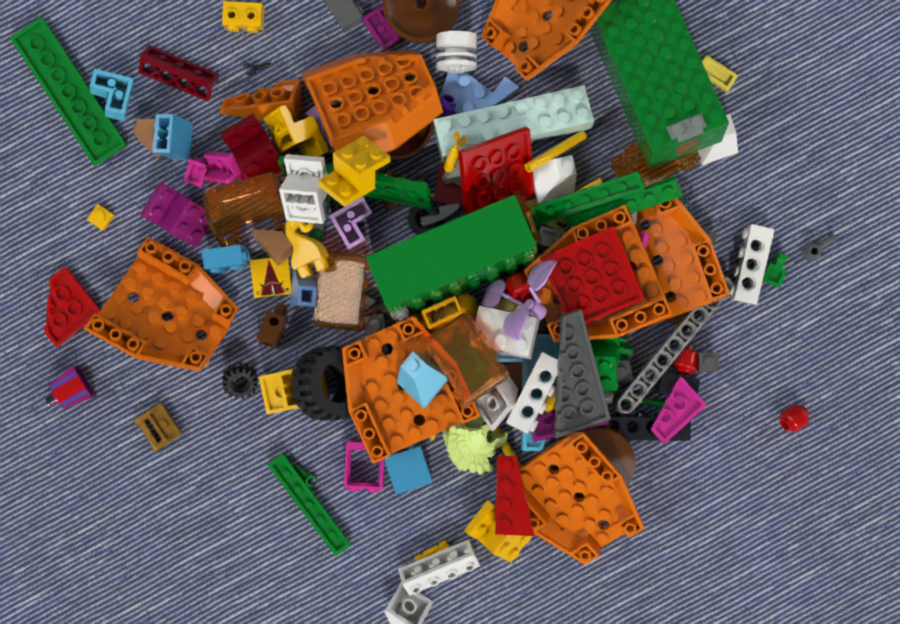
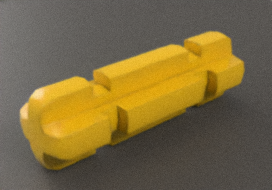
(442, 545)

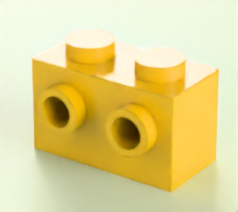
(243, 16)

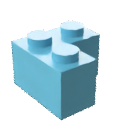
(116, 89)

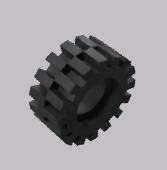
(413, 215)
(235, 371)

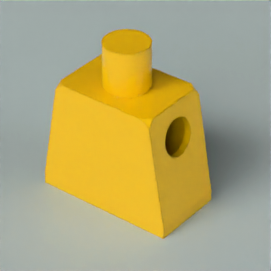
(442, 313)

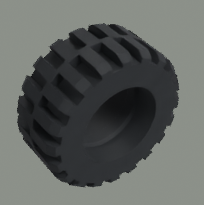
(308, 387)

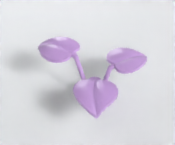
(517, 320)

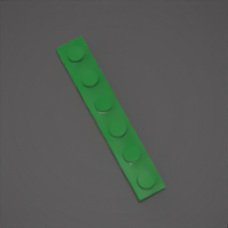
(651, 196)
(588, 198)
(309, 504)

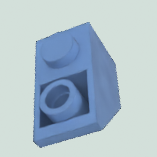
(303, 290)

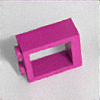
(355, 486)

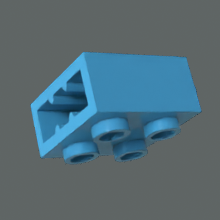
(172, 137)
(230, 257)
(408, 469)

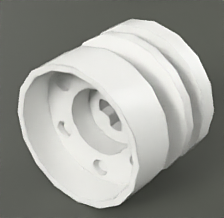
(456, 55)

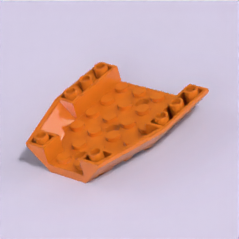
(524, 21)
(384, 118)
(688, 257)
(165, 285)
(625, 320)
(380, 407)
(573, 521)

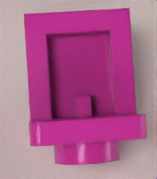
(195, 172)

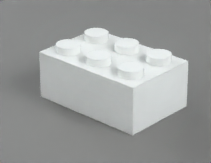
(491, 322)

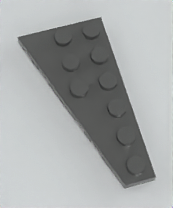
(579, 387)

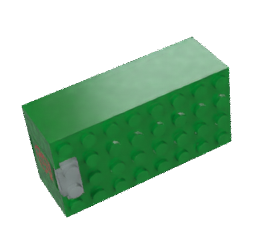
(659, 79)
(453, 258)

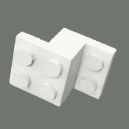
(300, 190)

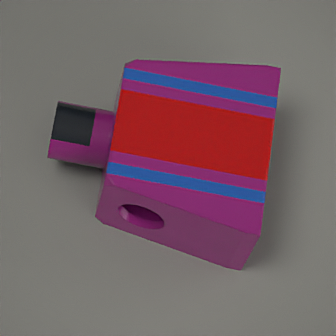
(70, 389)

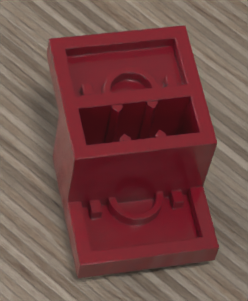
(252, 147)

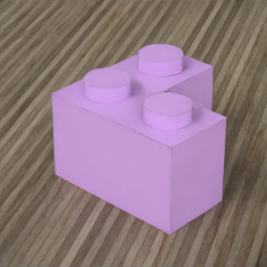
(347, 221)

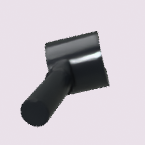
(254, 68)

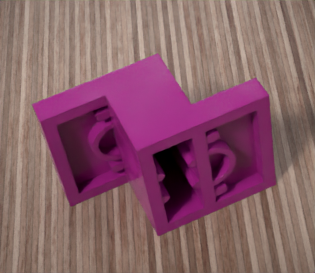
(176, 214)

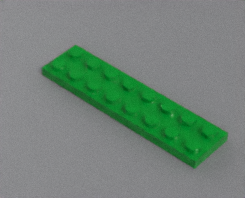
(68, 91)
(391, 189)

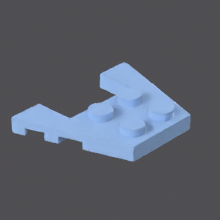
(472, 94)

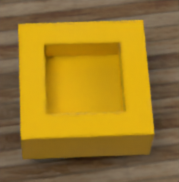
(100, 217)

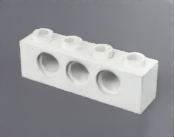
(764, 238)
(516, 419)

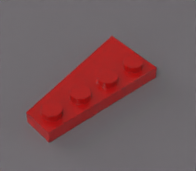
(511, 500)

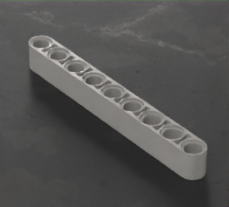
(669, 354)

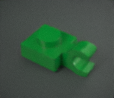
(774, 273)

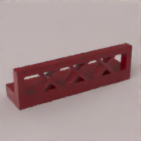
(178, 69)

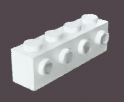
(438, 567)

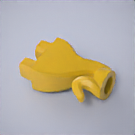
(305, 249)

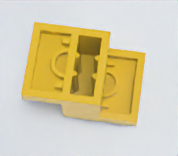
(300, 134)
(354, 171)
(278, 391)
(483, 529)

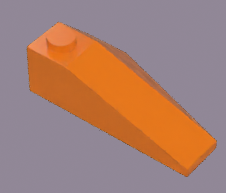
(266, 101)

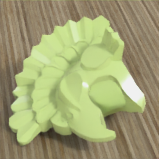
(471, 445)

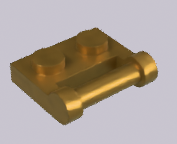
(527, 212)
(163, 424)

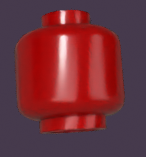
(518, 287)
(686, 361)
(794, 418)

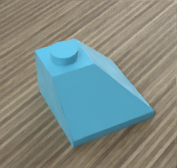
(421, 378)

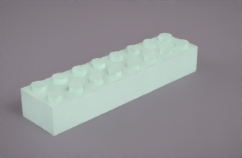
(543, 114)

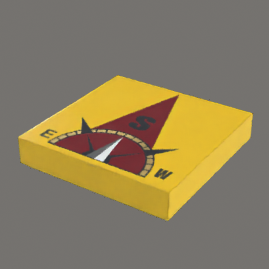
(269, 278)

